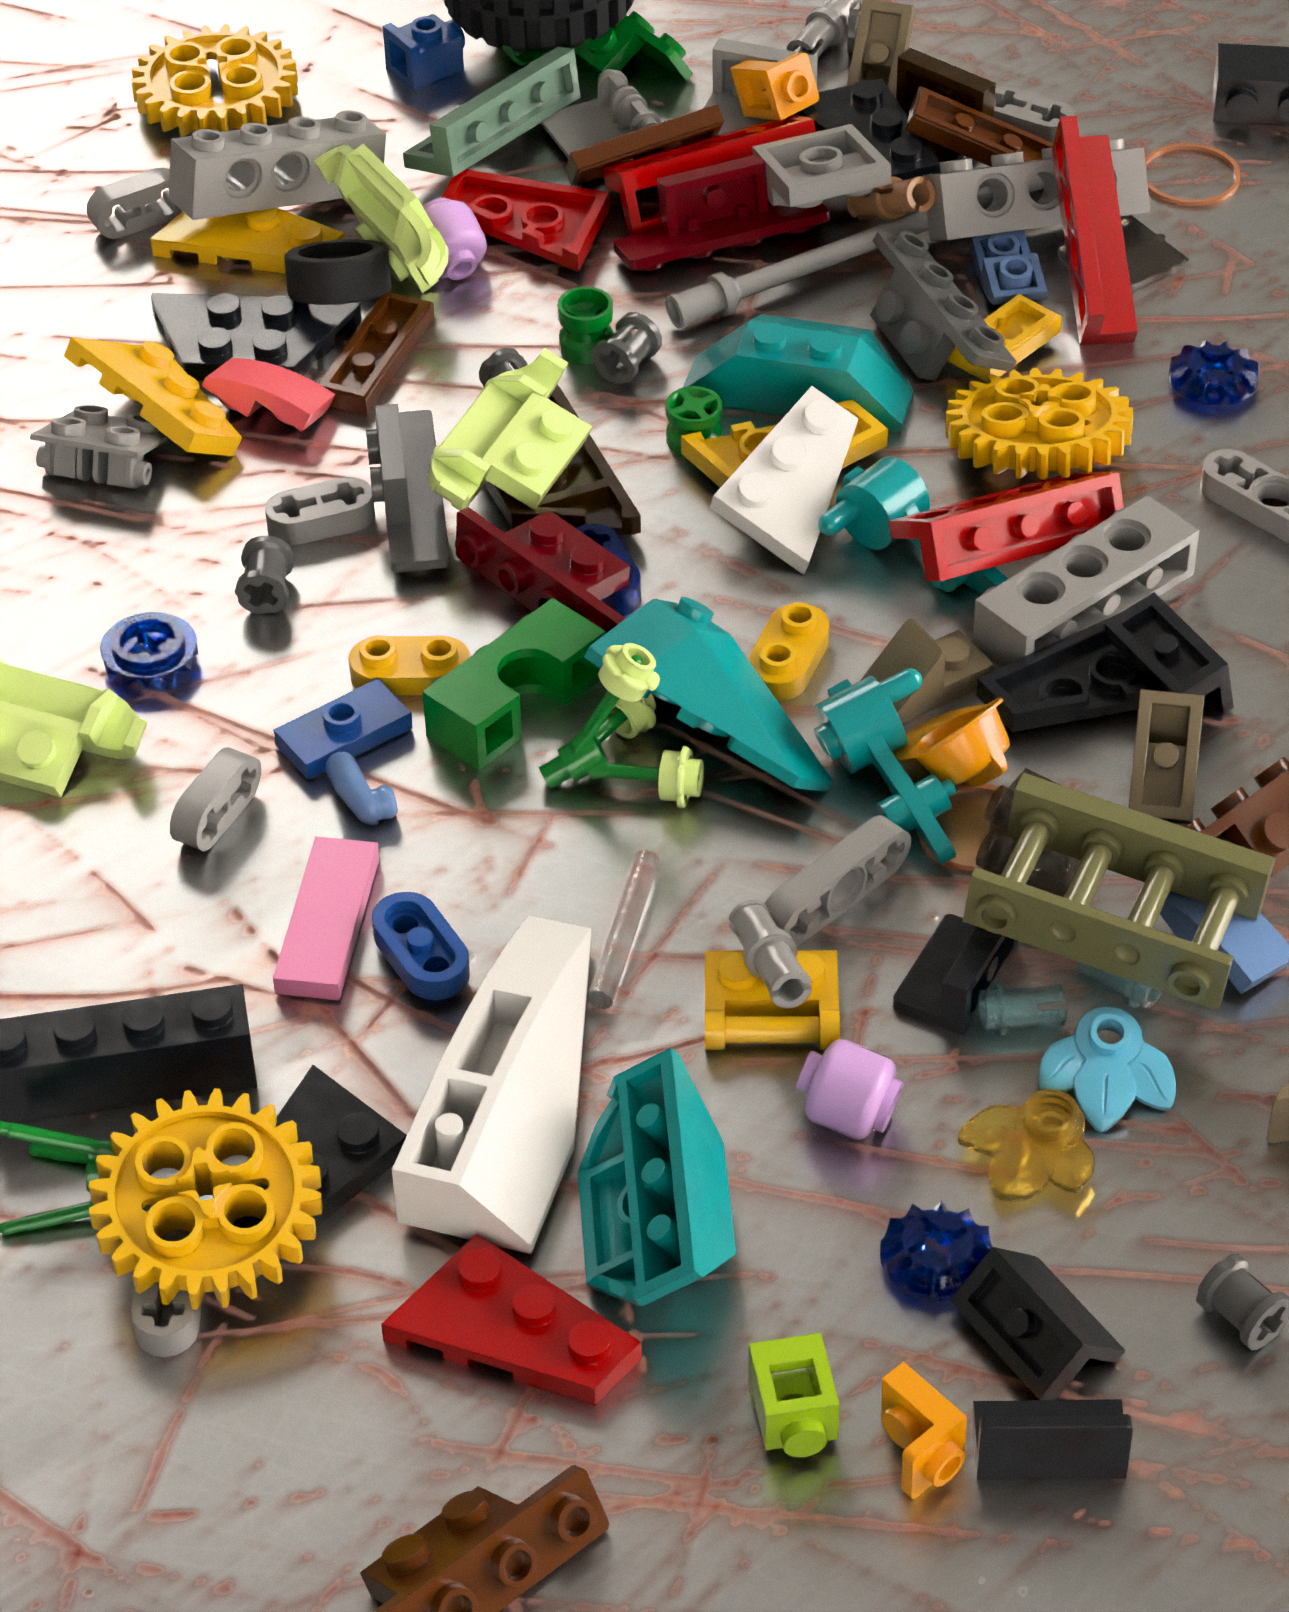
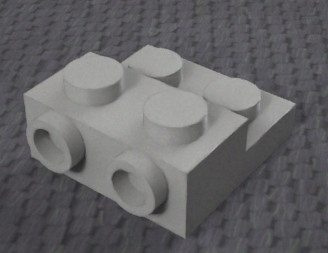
(821, 167)

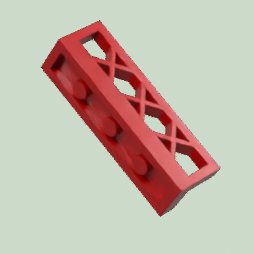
(645, 170)
(1093, 236)
(1009, 523)

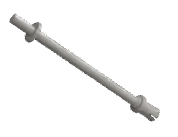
(722, 293)

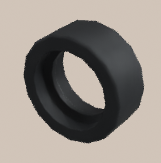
(337, 272)

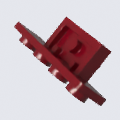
(714, 211)
(544, 562)

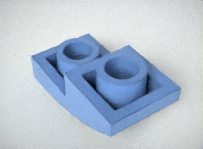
(1007, 267)
(1256, 945)

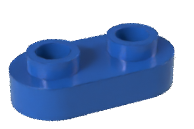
(431, 955)

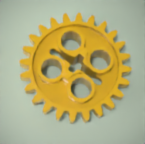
(176, 81)
(1039, 423)
(215, 1252)

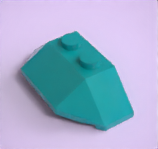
(778, 359)
(654, 1186)

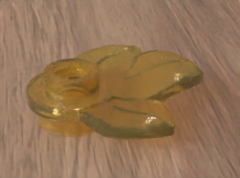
(1029, 1152)

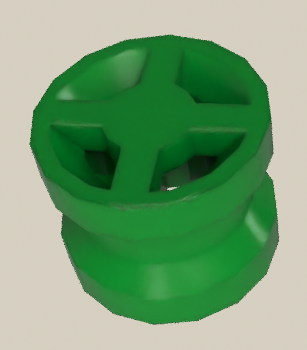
(692, 411)

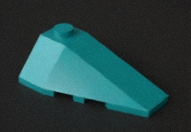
(716, 688)

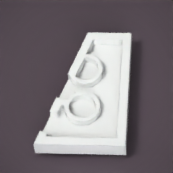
(790, 479)

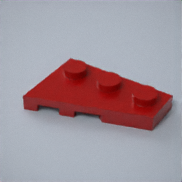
(533, 214)
(515, 1320)

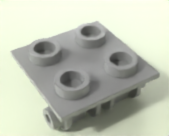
(614, 114)
(99, 445)

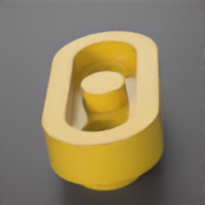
(791, 649)
(405, 662)

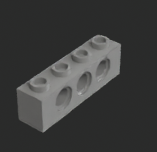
(269, 164)
(960, 215)
(1086, 581)

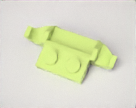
(387, 213)
(510, 438)
(50, 723)

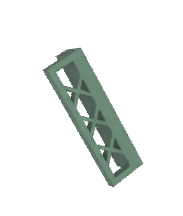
(497, 115)

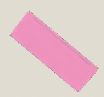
(326, 918)

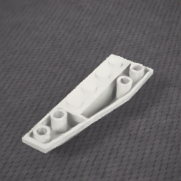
(503, 1097)

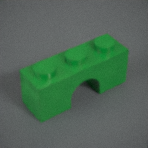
(478, 703)

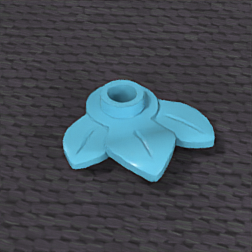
(1105, 1074)

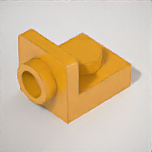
(775, 88)
(925, 1427)

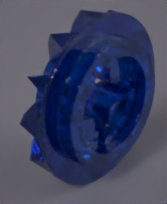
(1214, 387)
(159, 633)
(925, 1272)

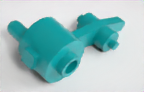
(883, 494)
(865, 729)

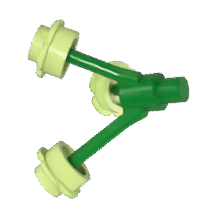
(627, 677)

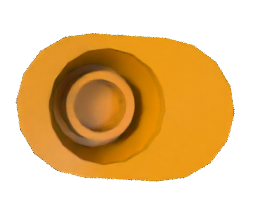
(961, 745)

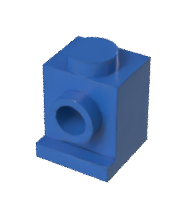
(423, 50)

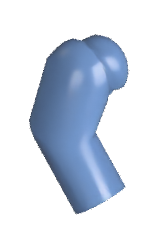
(354, 790)

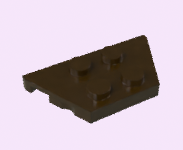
(581, 495)

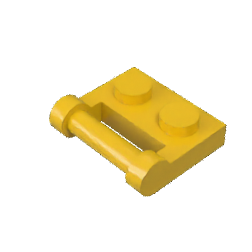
(742, 1011)

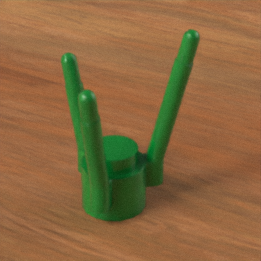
(58, 1147)

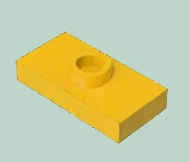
(1024, 329)

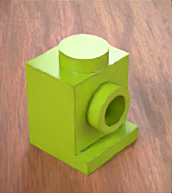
(794, 1407)

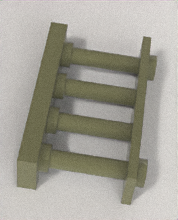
(1135, 846)

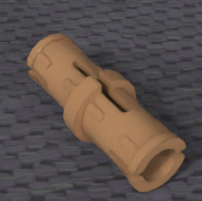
(893, 200)

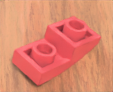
(249, 384)

